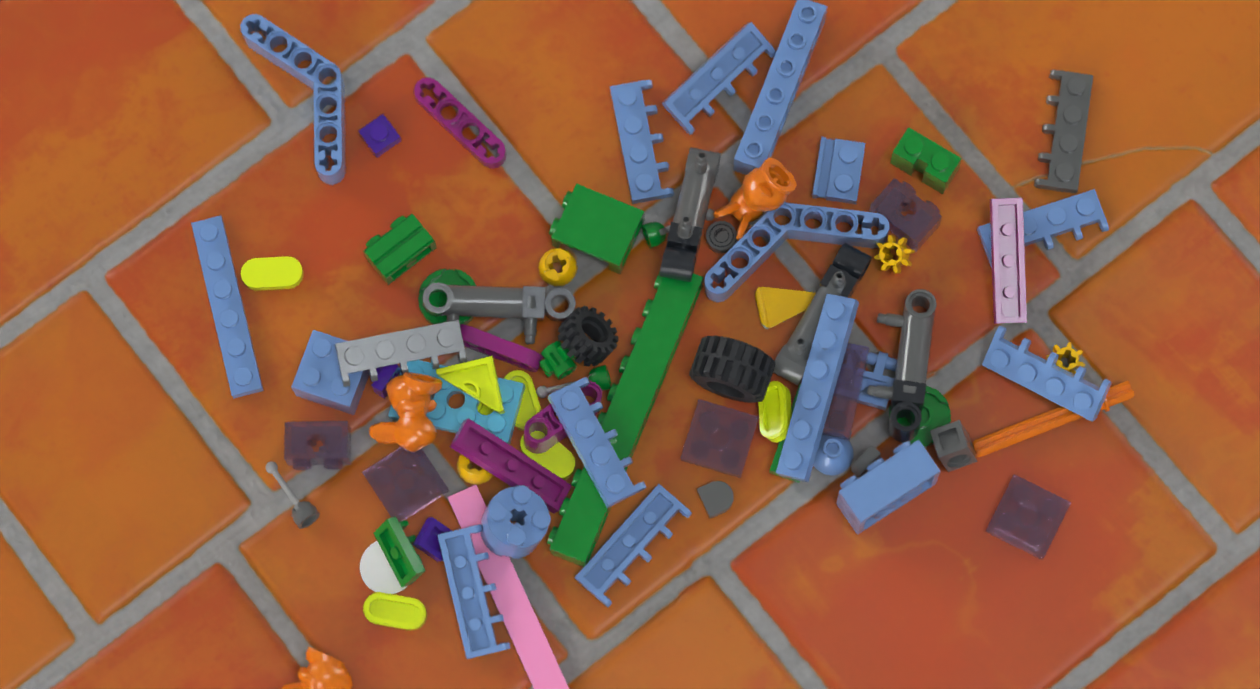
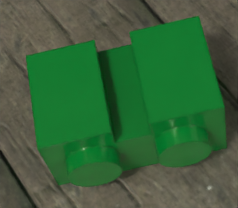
(926, 157)

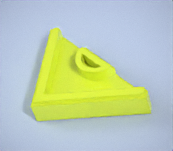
(476, 379)

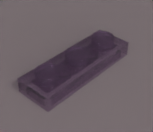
(847, 393)

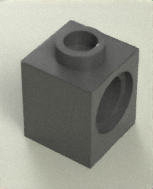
(953, 446)

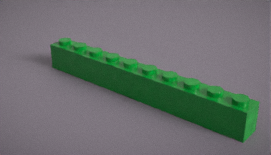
(628, 411)

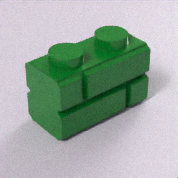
(399, 248)

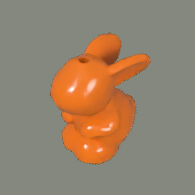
(762, 191)
(412, 401)
(322, 673)

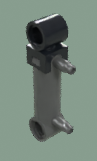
(690, 215)
(839, 280)
(499, 302)
(912, 364)

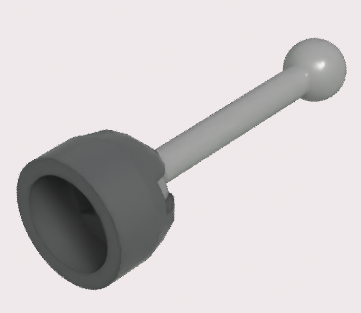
(303, 512)

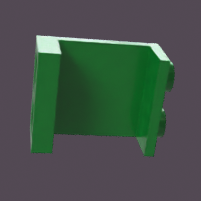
(598, 226)

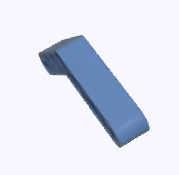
(312, 77)
(796, 230)

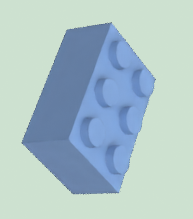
(887, 485)

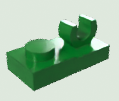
(400, 551)

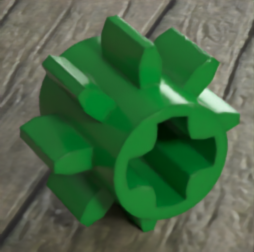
(557, 361)

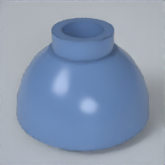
(833, 455)

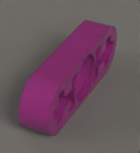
(500, 348)

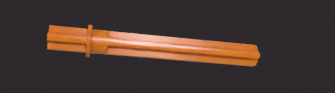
(1044, 422)

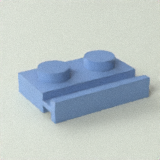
(838, 170)

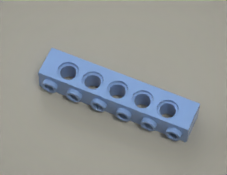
(780, 85)

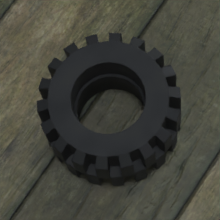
(732, 369)

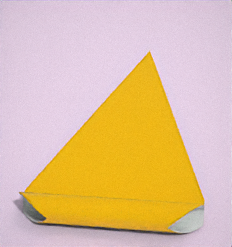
(779, 305)

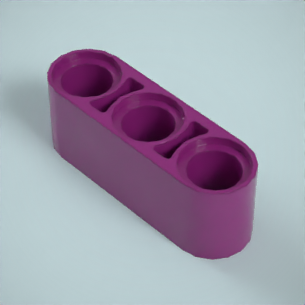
(548, 424)

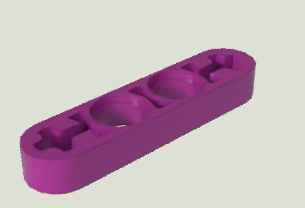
(460, 122)

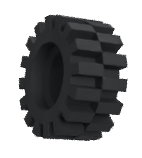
(596, 327)

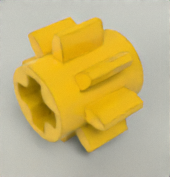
(886, 257)
(1071, 355)

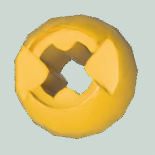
(565, 259)
(471, 476)

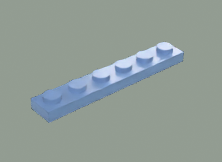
(227, 307)
(817, 387)

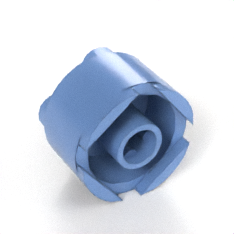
(520, 538)

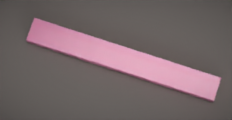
(510, 598)

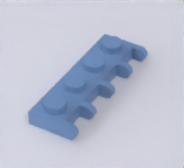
(716, 75)
(637, 142)
(1054, 220)
(1044, 376)
(593, 443)
(629, 543)
(469, 592)

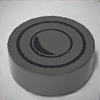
(721, 236)

